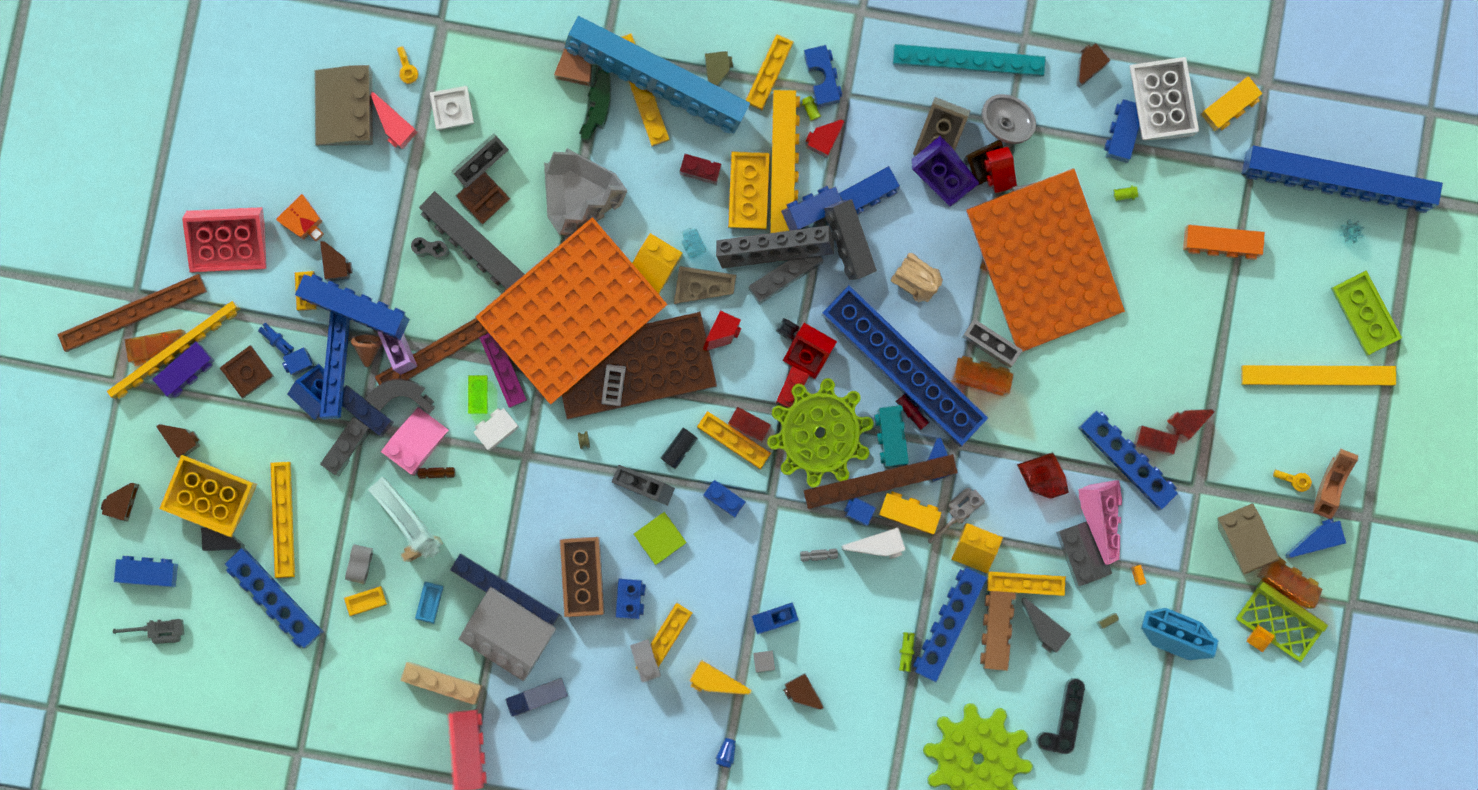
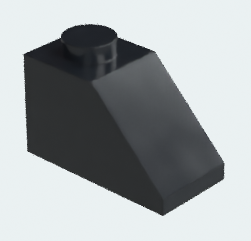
(216, 541)

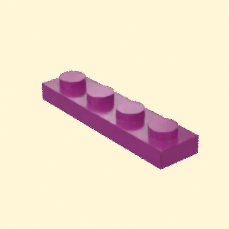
(503, 371)

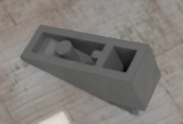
(643, 485)
(1047, 630)

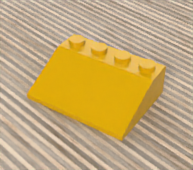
(207, 495)

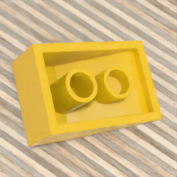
(657, 261)
(712, 679)

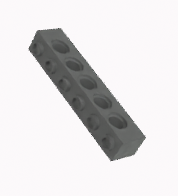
(775, 247)

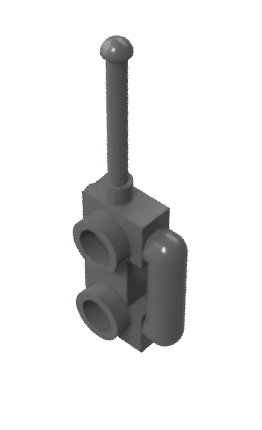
(154, 630)

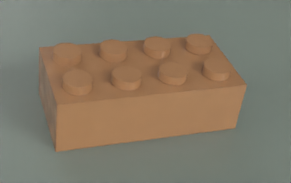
(582, 576)

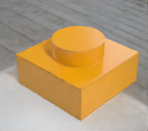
(1260, 638)

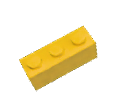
(1232, 104)
(910, 513)

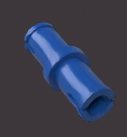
(276, 339)

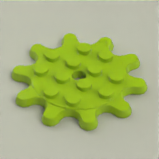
(841, 434)
(975, 736)

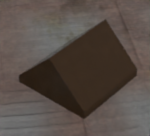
(975, 161)

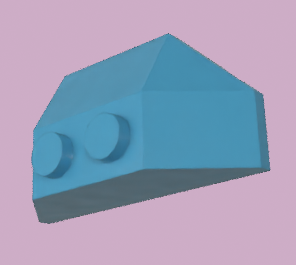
(1179, 634)

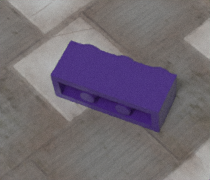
(184, 370)

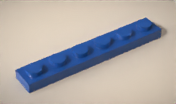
(334, 367)

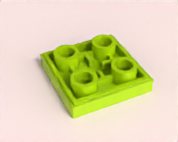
(660, 538)

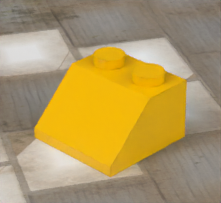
(976, 548)

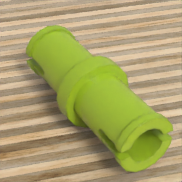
(906, 652)

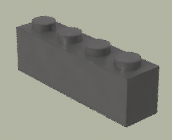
(850, 239)
(783, 277)

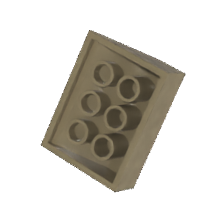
(344, 106)

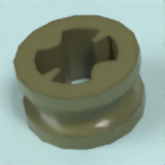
(583, 440)

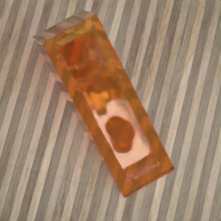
(146, 347)

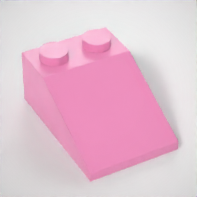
(415, 441)

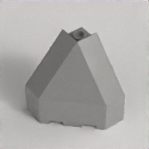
(579, 191)

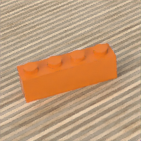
(1223, 241)

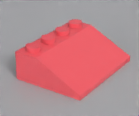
(225, 239)
(466, 750)

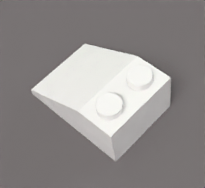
(882, 544)

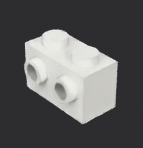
(495, 429)

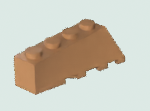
(998, 630)

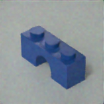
(819, 60)

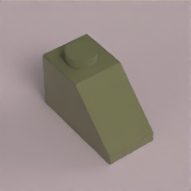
(718, 67)

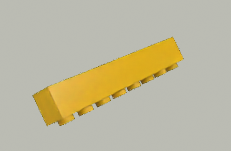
(784, 155)

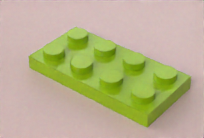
(1366, 313)

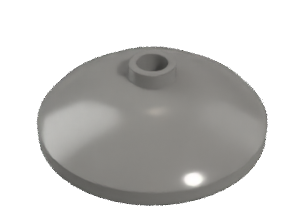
(1008, 119)

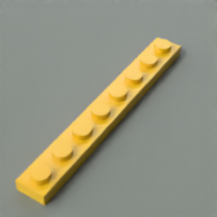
(167, 355)

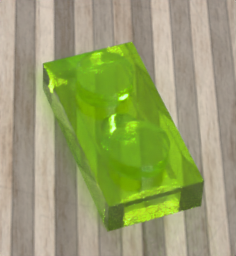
(477, 394)

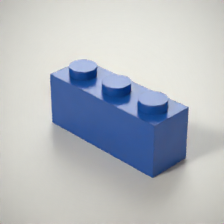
(1123, 132)
(871, 190)
(810, 209)
(146, 571)

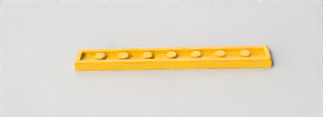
(1318, 375)

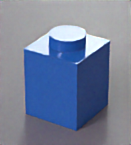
(297, 362)

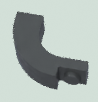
(399, 387)

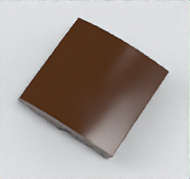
(483, 197)

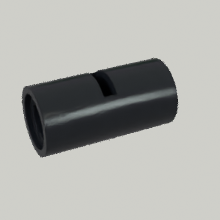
(680, 445)

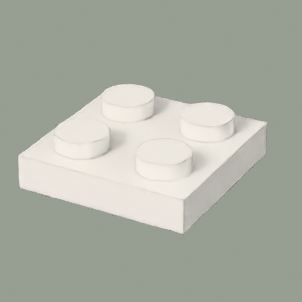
(451, 108)

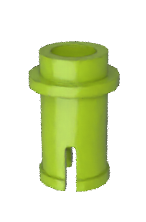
(811, 108)
(1126, 193)

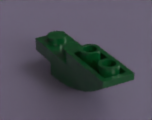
(601, 98)

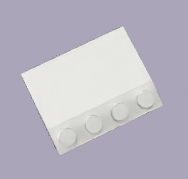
(1164, 99)

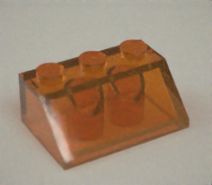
(982, 376)
(1291, 583)

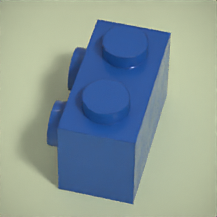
(629, 598)

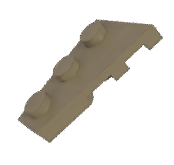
(702, 284)

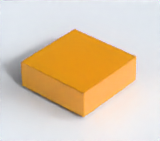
(1138, 575)

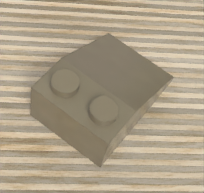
(944, 121)
(1247, 539)

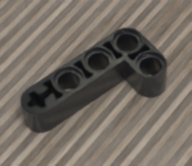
(1065, 715)

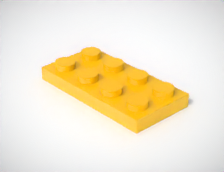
(748, 190)

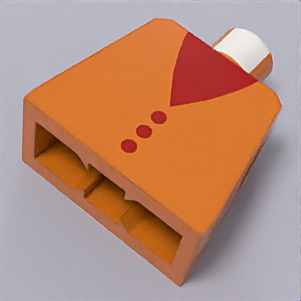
(301, 219)

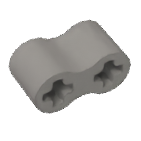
(359, 564)

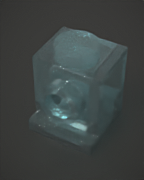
(692, 242)

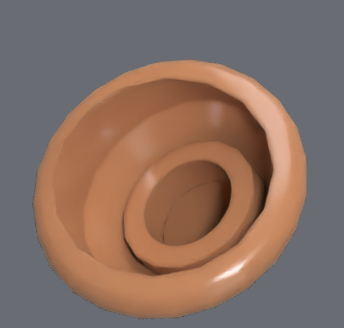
(366, 347)

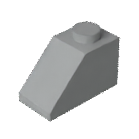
(645, 660)

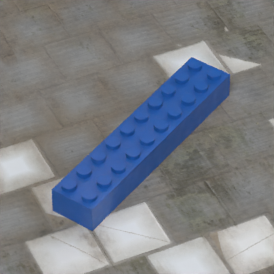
(1342, 179)
(904, 366)

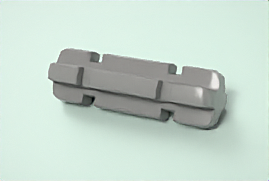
(816, 555)

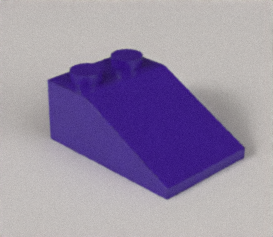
(944, 171)

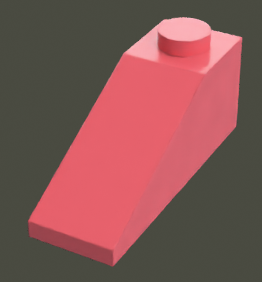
(395, 127)

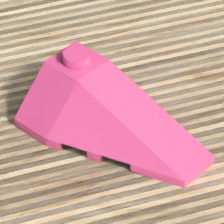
(1100, 509)

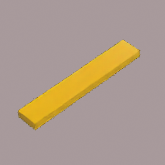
(282, 519)

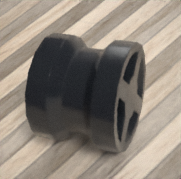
(787, 329)

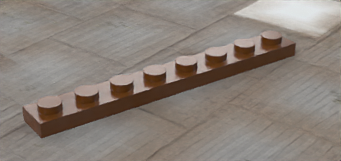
(880, 481)

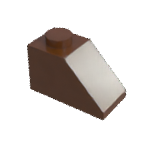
(1090, 63)
(334, 264)
(179, 439)
(120, 503)
(802, 692)

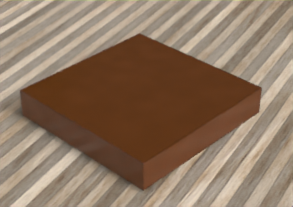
(246, 371)

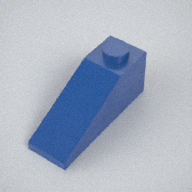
(1321, 537)

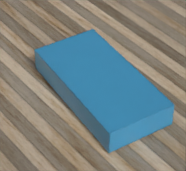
(429, 602)

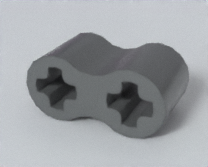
(429, 248)

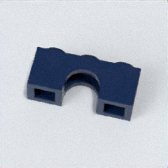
(365, 411)

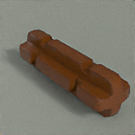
(440, 472)

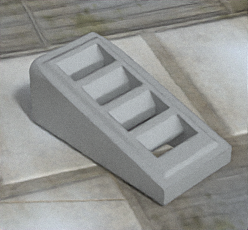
(615, 368)

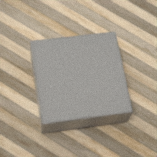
(764, 661)

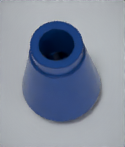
(726, 753)

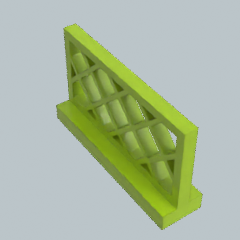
(1295, 611)

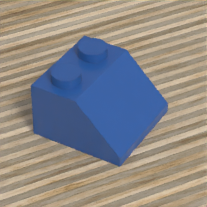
(308, 391)

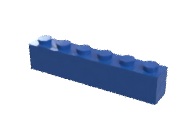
(353, 307)

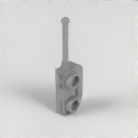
(960, 513)

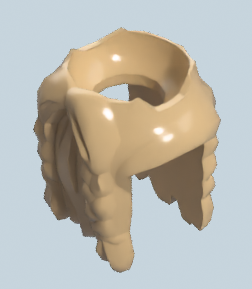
(917, 278)

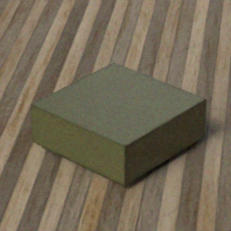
(1105, 622)

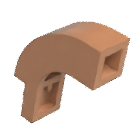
(1332, 483)

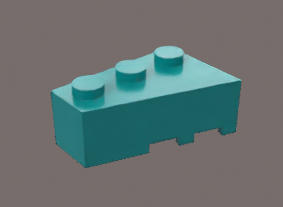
(891, 436)

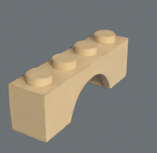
(441, 683)

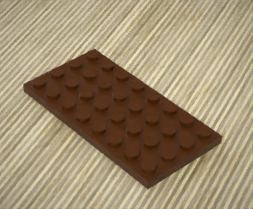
(659, 361)

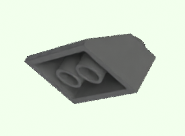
(1082, 554)

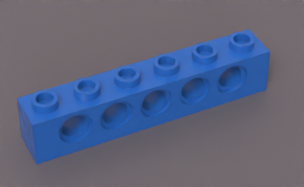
(1144, 485)
(976, 582)
(310, 631)

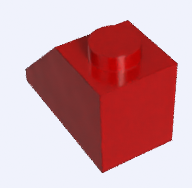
(824, 137)
(722, 331)

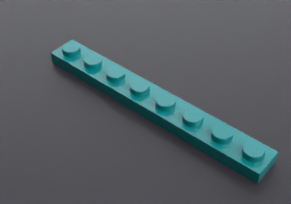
(969, 60)

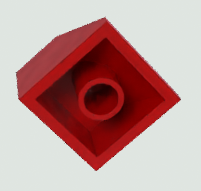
(809, 350)

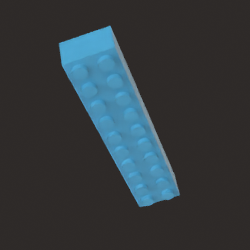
(656, 75)

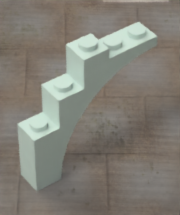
(405, 517)

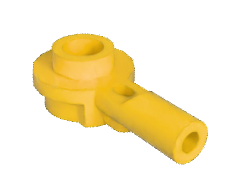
(408, 72)
(1300, 481)

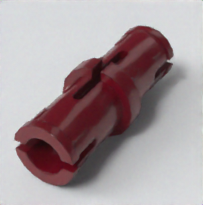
(912, 412)

